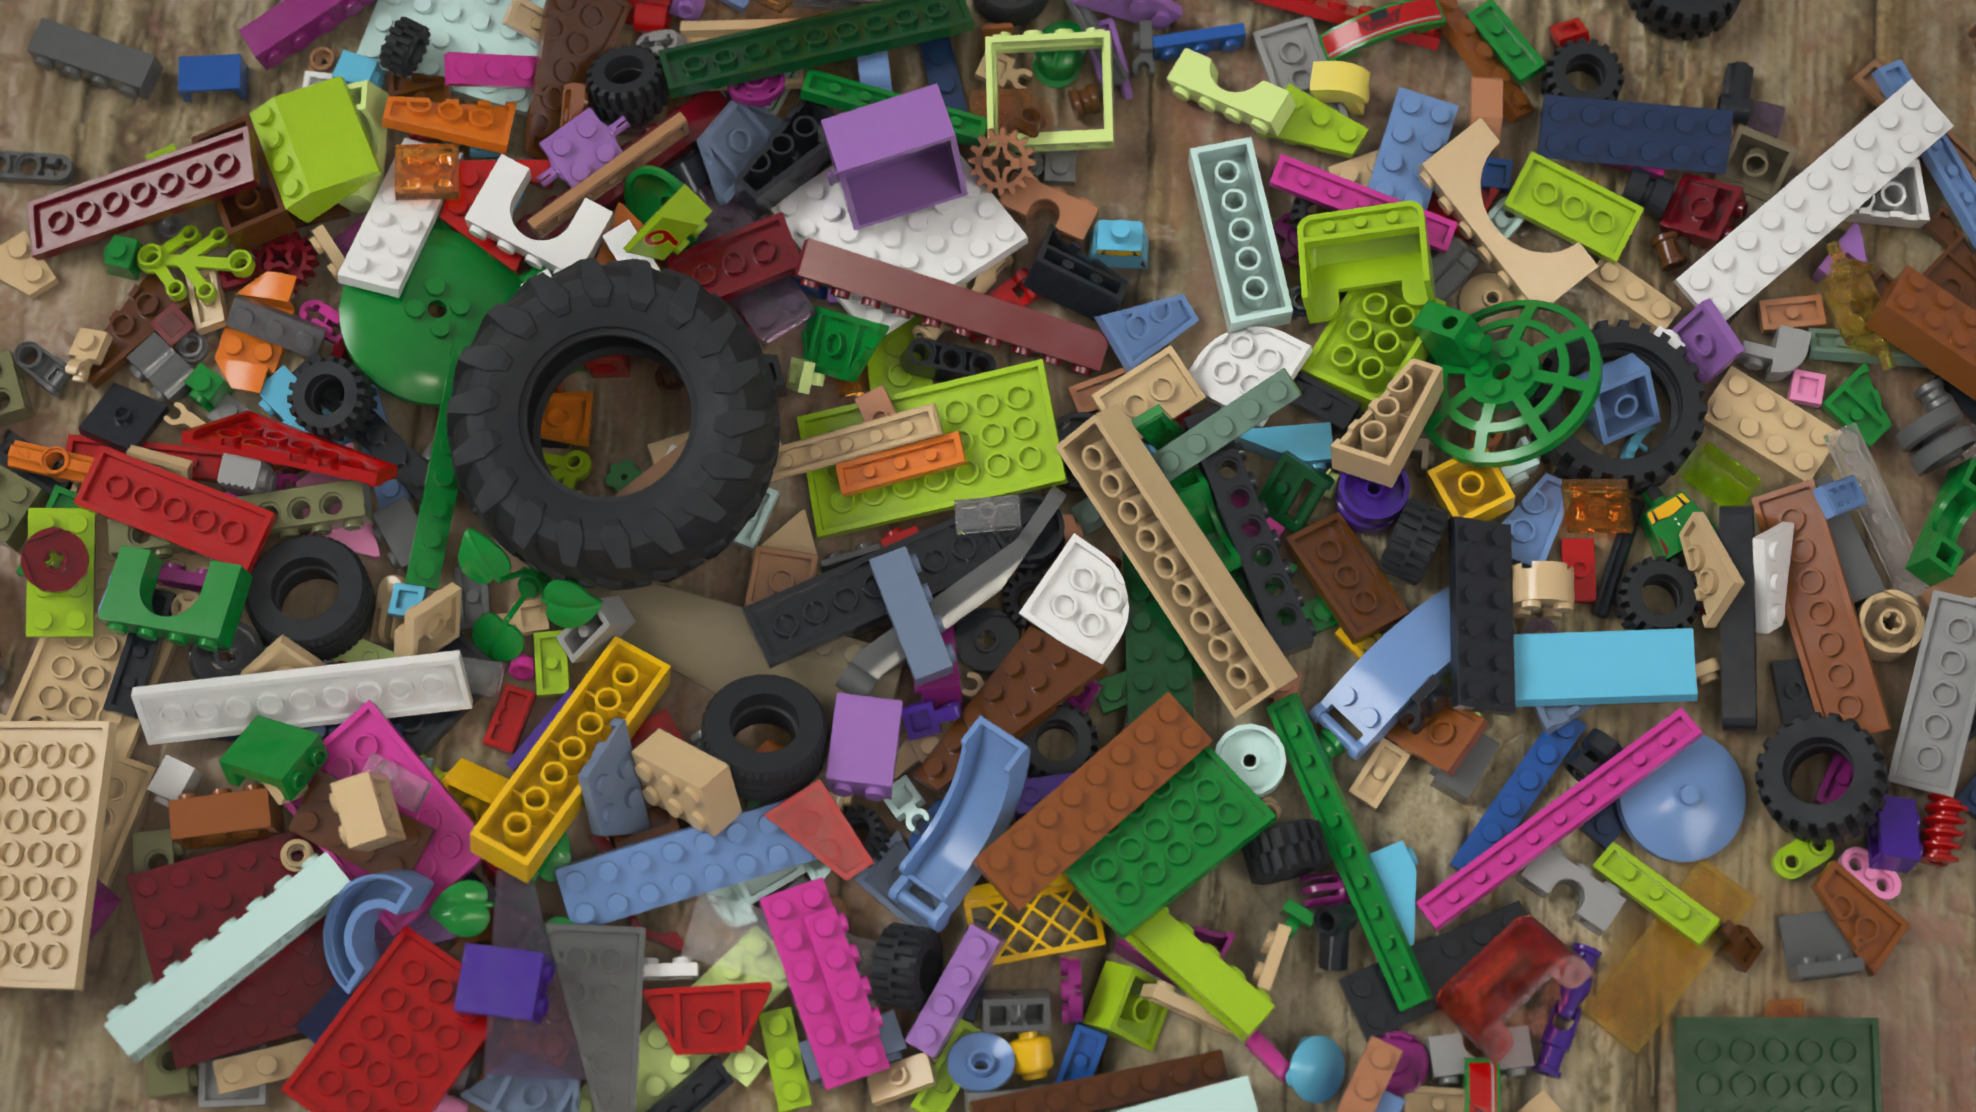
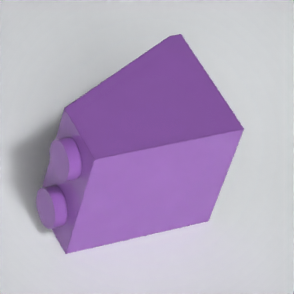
(864, 746)

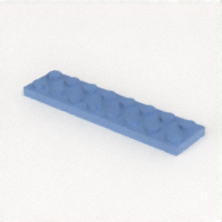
(676, 867)

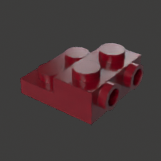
(1704, 210)

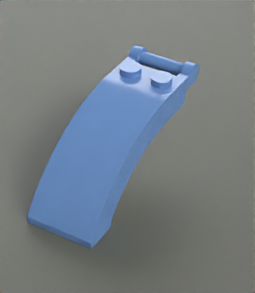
(1389, 675)
(968, 821)

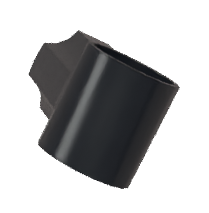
(1737, 91)
(1334, 925)

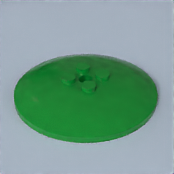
(397, 337)

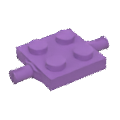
(580, 148)

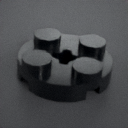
(973, 627)

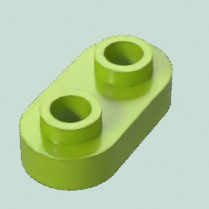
(1804, 856)

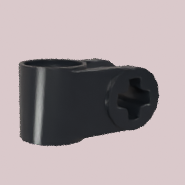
(690, 170)

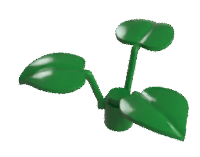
(567, 601)
(464, 904)

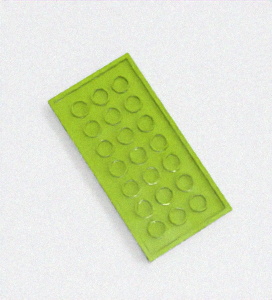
(1006, 439)

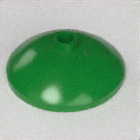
(648, 191)

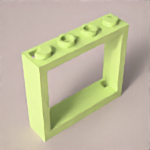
(1060, 40)

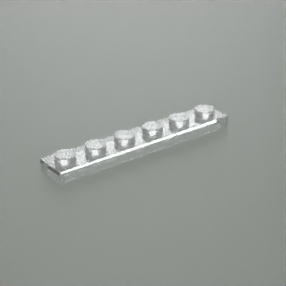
(1880, 513)

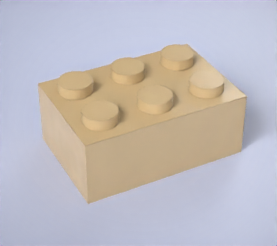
(686, 782)

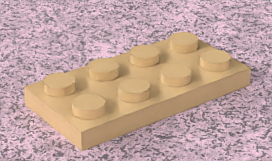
(1767, 425)

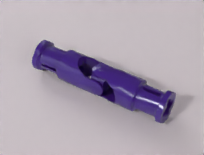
(1557, 1041)

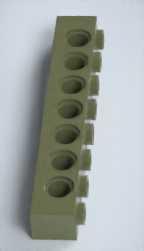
(354, 514)
(162, 1083)

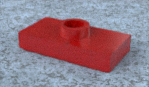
(1581, 556)
(509, 719)

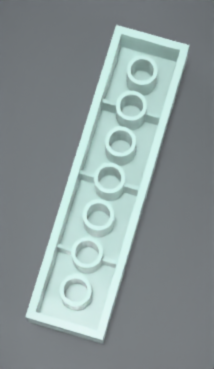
(227, 958)

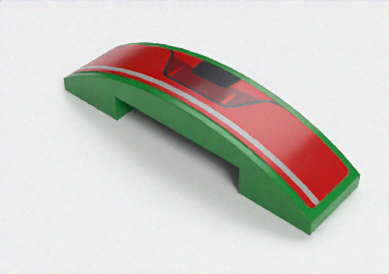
(1379, 26)
(1481, 1085)

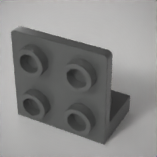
(1816, 948)

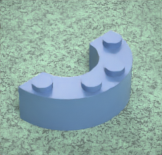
(353, 916)

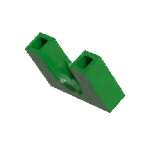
(208, 622)

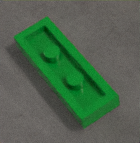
(1507, 42)

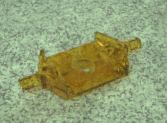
(1848, 284)

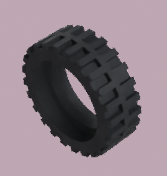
(1675, 380)

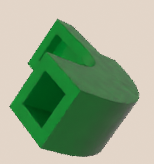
(1197, 498)

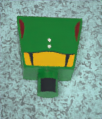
(1666, 521)

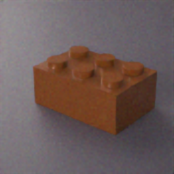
(225, 817)

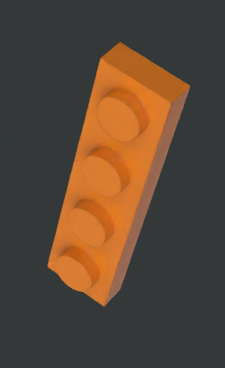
(901, 464)

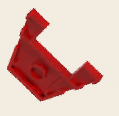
(471, 180)

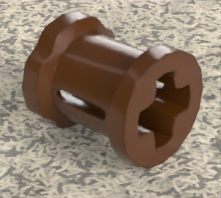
(1669, 251)

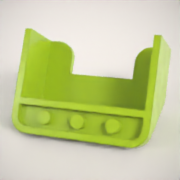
(1362, 252)

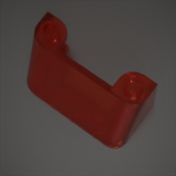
(1503, 980)

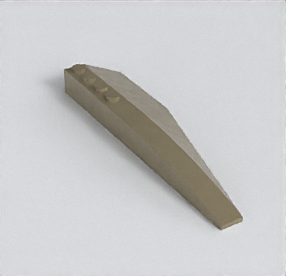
(716, 646)

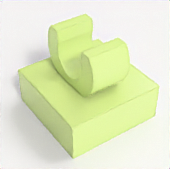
(802, 376)

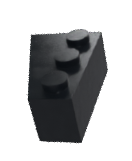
(1072, 278)

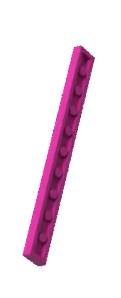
(1559, 819)

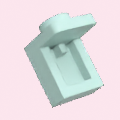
(1519, 473)

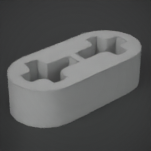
(661, 40)

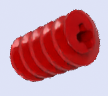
(1941, 830)

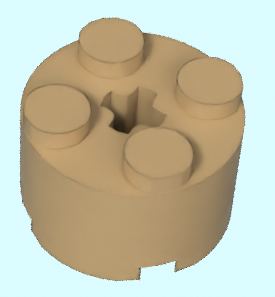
(1543, 590)
(1903, 621)

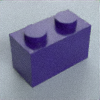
(1894, 836)

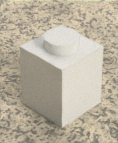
(172, 780)

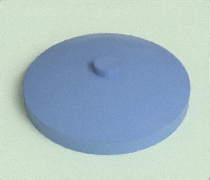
(1687, 804)

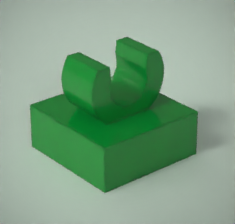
(1296, 916)

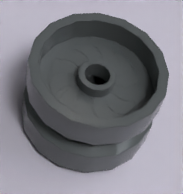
(1935, 437)

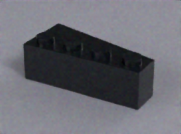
(786, 161)

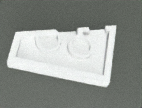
(1771, 574)

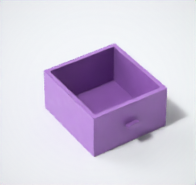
(895, 157)

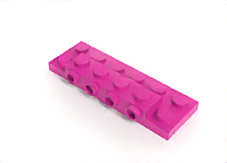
(826, 983)

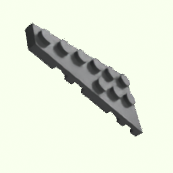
(603, 994)

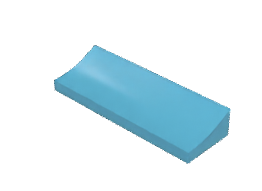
(1605, 667)

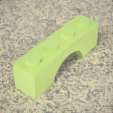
(370, 104)
(1262, 107)

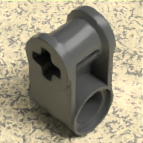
(46, 370)

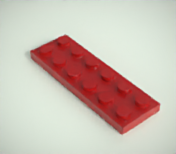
(174, 509)

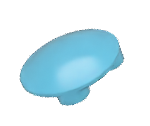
(1316, 1069)

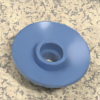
(981, 1050)

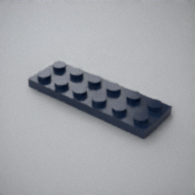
(1635, 133)

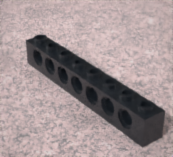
(1288, 638)

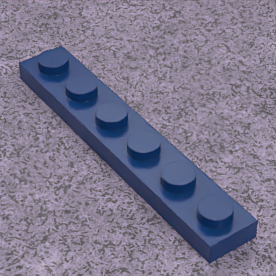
(1519, 792)

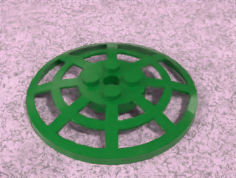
(1518, 387)

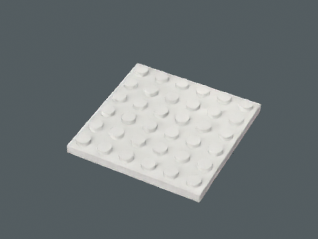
(941, 241)

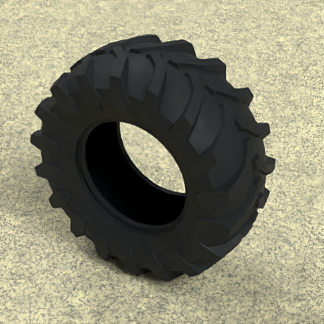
(545, 336)

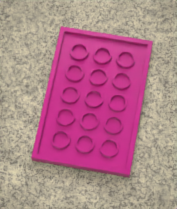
(448, 853)

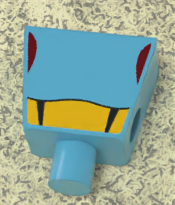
(1119, 244)

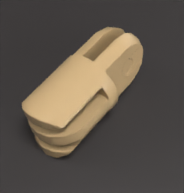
(383, 624)

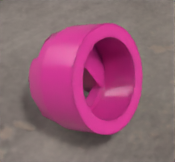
(522, 667)

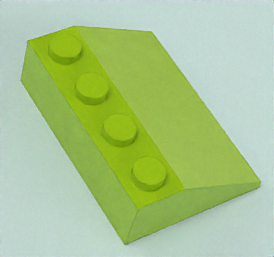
(315, 146)
(1367, 343)

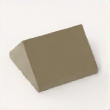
(1757, 163)

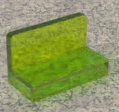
(1721, 477)

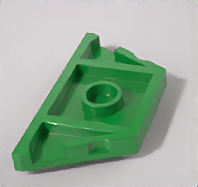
(840, 343)

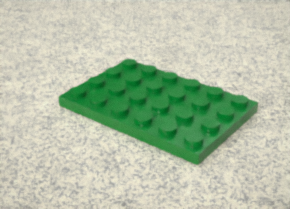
(1169, 843)

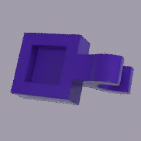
(925, 719)

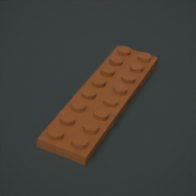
(1823, 611)
(1091, 802)

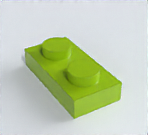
(550, 665)

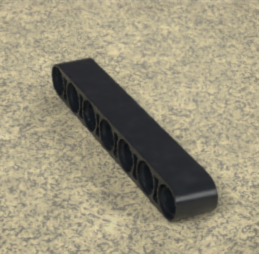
(1739, 624)

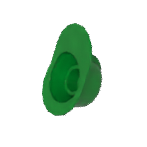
(1058, 68)

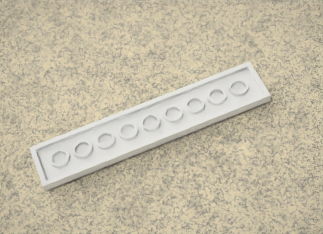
(1815, 201)
(302, 696)

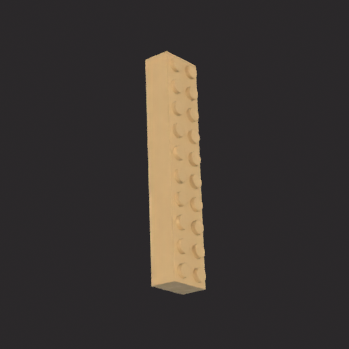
(1175, 560)

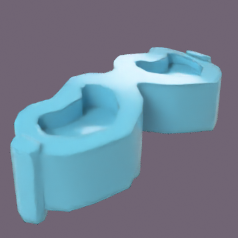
(1634, 442)

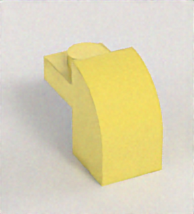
(1341, 83)

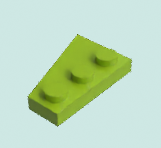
(1320, 127)

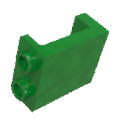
(274, 755)

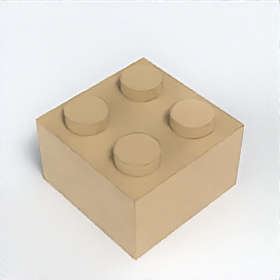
(366, 811)

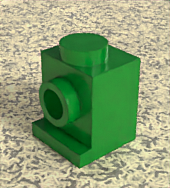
(120, 256)
(206, 387)

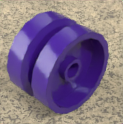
(1369, 505)

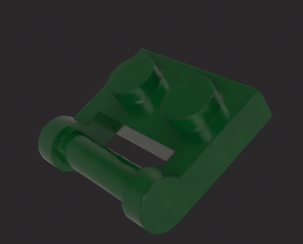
(1284, 487)

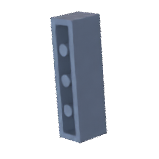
(911, 615)

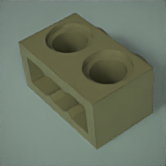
(13, 388)

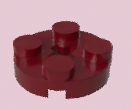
(38, 551)

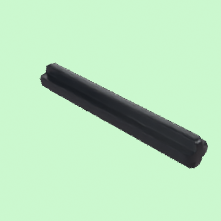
(1615, 565)

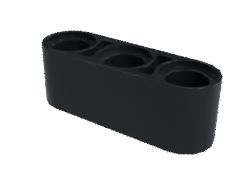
(933, 365)

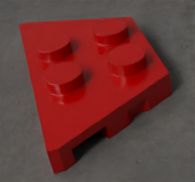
(709, 1016)

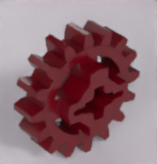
(288, 250)

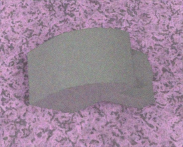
(1782, 358)

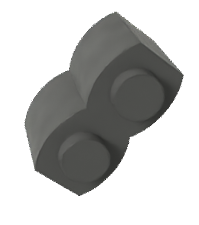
(162, 368)

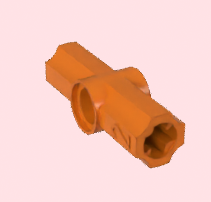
(41, 459)

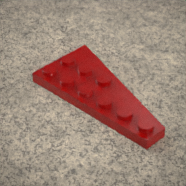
(281, 444)

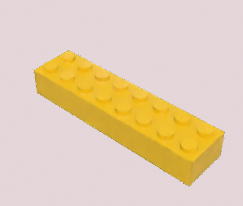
(546, 788)

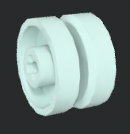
(1266, 748)

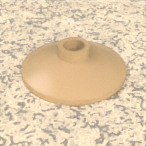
(1474, 298)

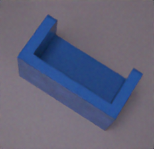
(212, 74)

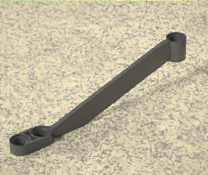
(952, 603)

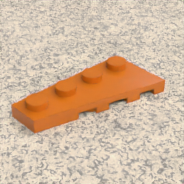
(466, 124)

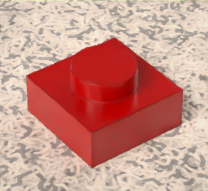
(1568, 31)

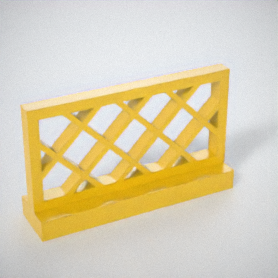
(987, 896)

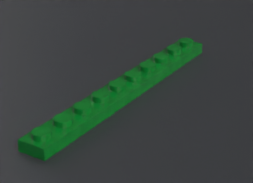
(1349, 852)

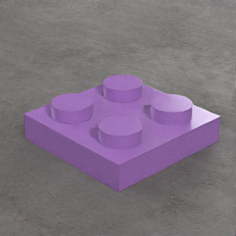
(1708, 340)

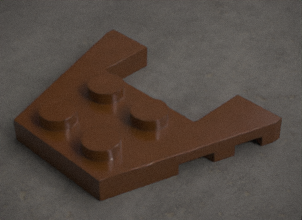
(1952, 269)

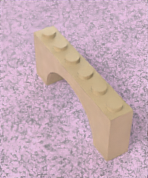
(1456, 180)

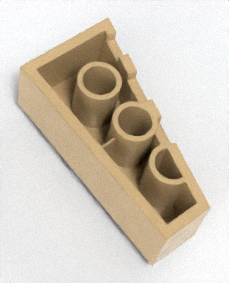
(1389, 429)

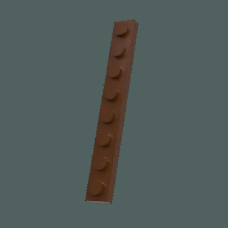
(1113, 1088)

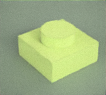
(745, 1065)

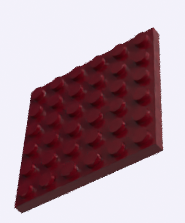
(190, 903)

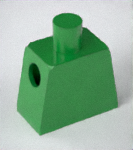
(1450, 335)

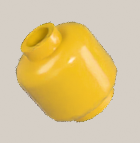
(1032, 1055)

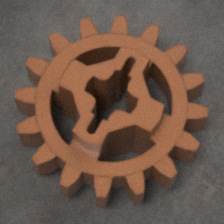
(1016, 161)

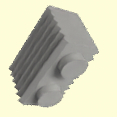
(245, 475)

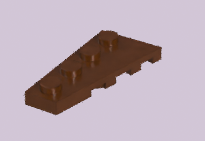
(132, 327)

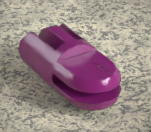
(1334, 888)

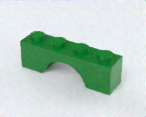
(1936, 550)

